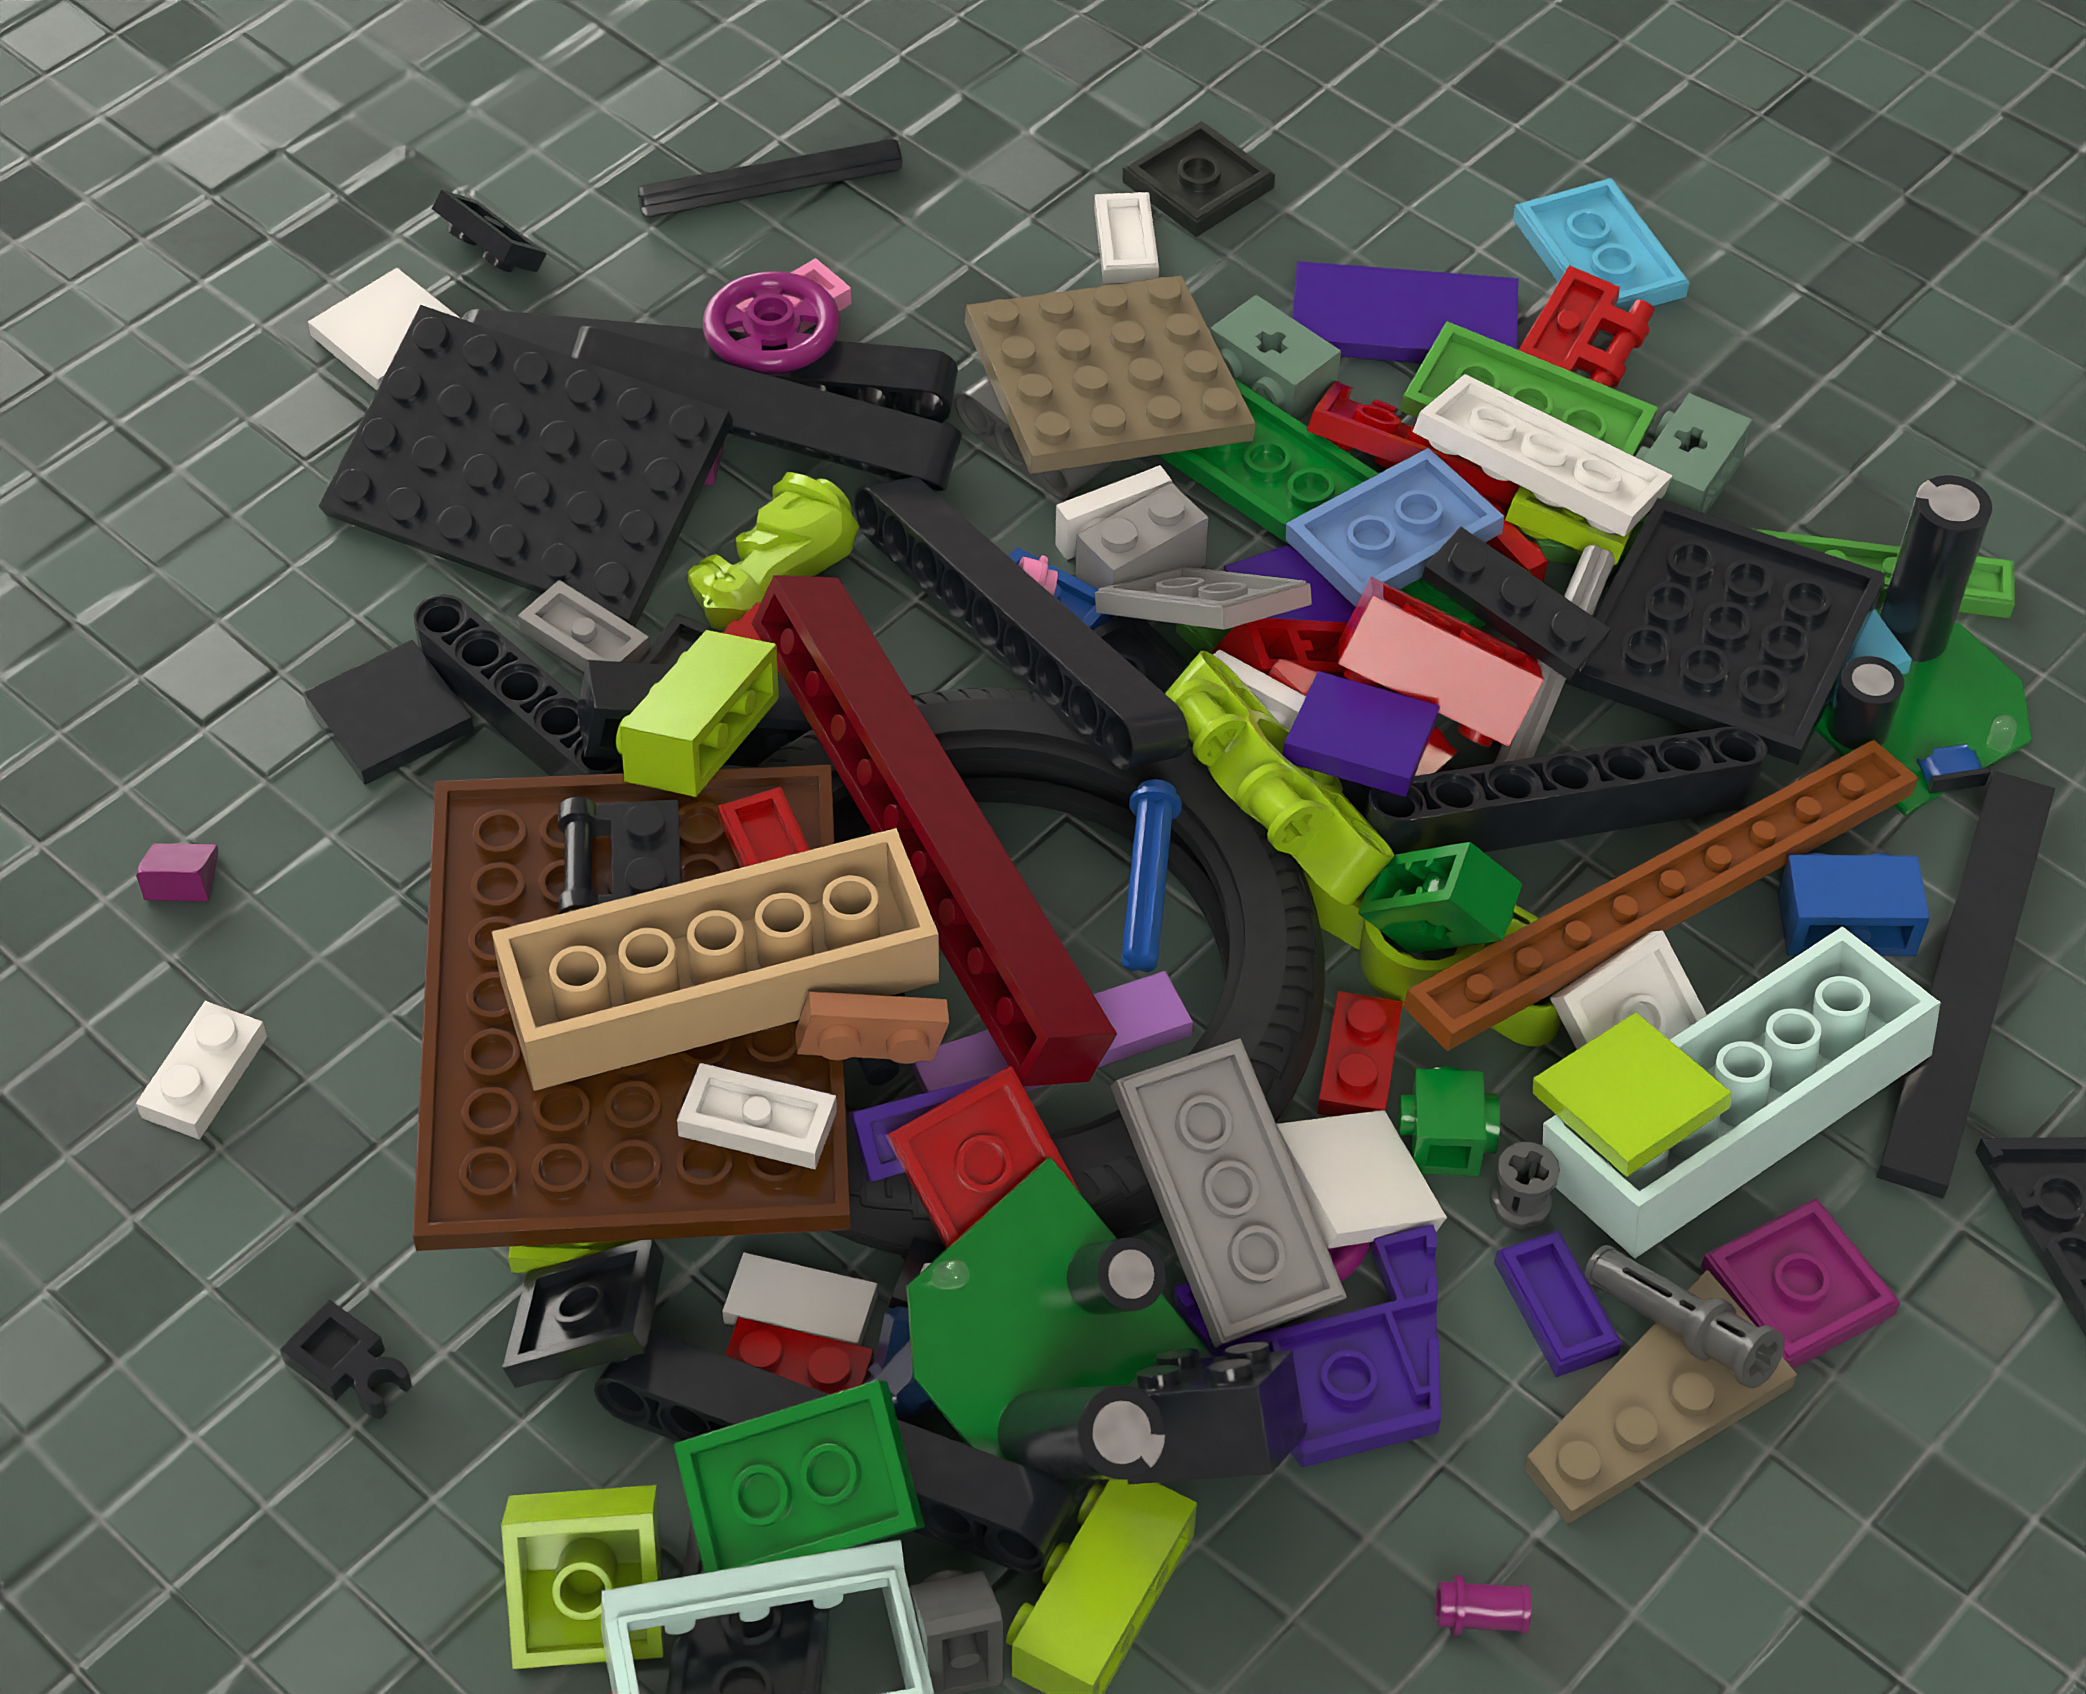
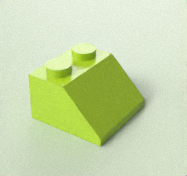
(562, 1557)

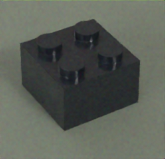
(1223, 1412)

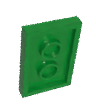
(800, 1481)

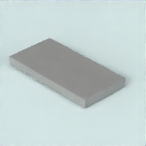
(1227, 1192)

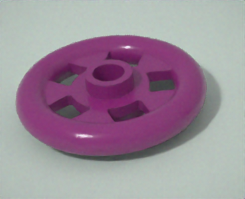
(771, 322)

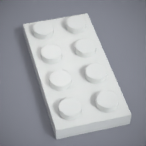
(1542, 455)

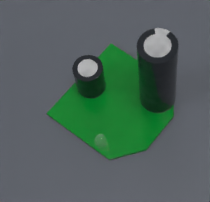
(1954, 683)
(1039, 1332)

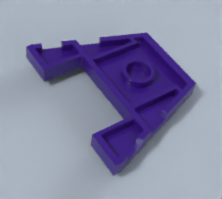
(1364, 1372)

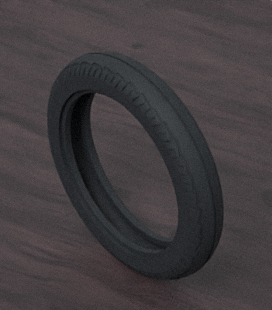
(1251, 894)

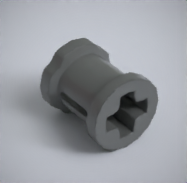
(1532, 1190)

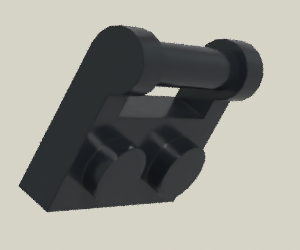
(643, 848)

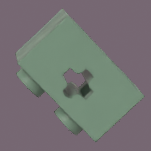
(1276, 356)
(1700, 449)

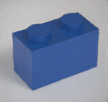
(1869, 895)

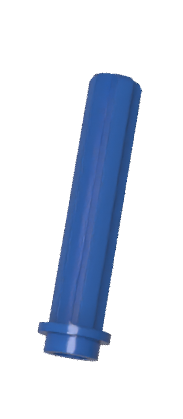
(1155, 808)

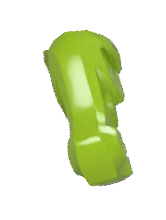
(795, 535)

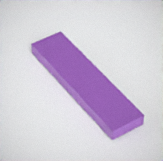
(1142, 1013)

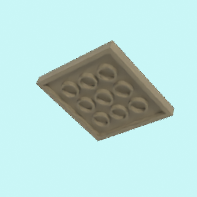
(1108, 374)

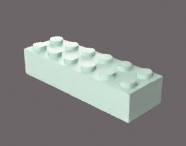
(1796, 1060)

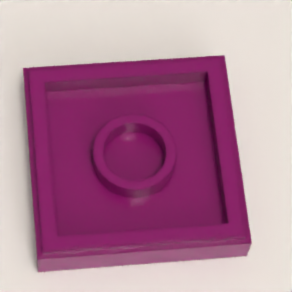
(1803, 1281)

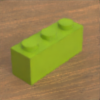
(699, 713)
(1101, 1587)

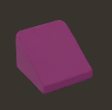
(177, 872)

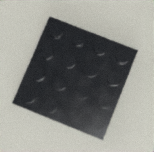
(1729, 628)

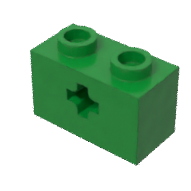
(1441, 898)

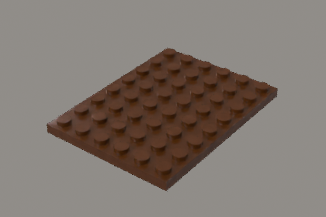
(603, 1149)

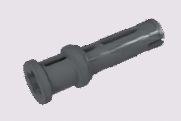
(1707, 1326)

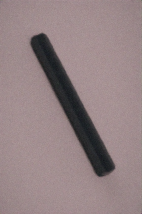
(769, 178)

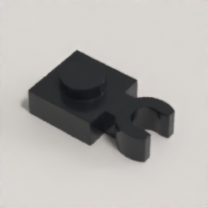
(343, 1353)

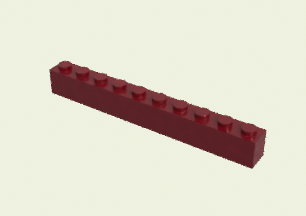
(905, 781)

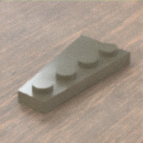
(1644, 1417)

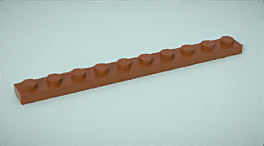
(1656, 895)

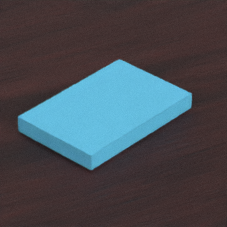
(1602, 236)

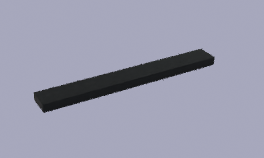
(1968, 984)

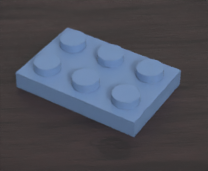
(1391, 525)

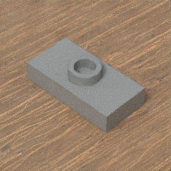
(580, 628)

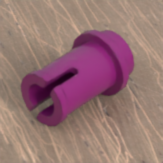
(1482, 1606)

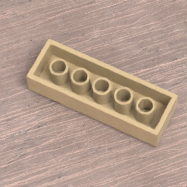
(714, 957)

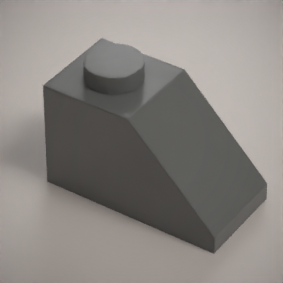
(959, 1631)

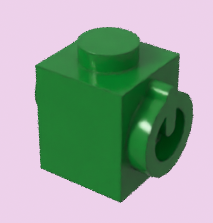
(1449, 1121)

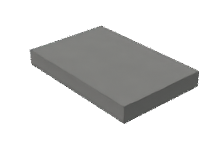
(1203, 597)

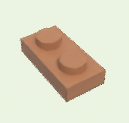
(871, 1027)

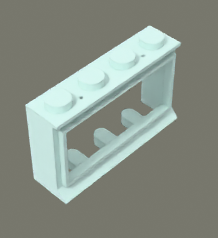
(753, 1591)

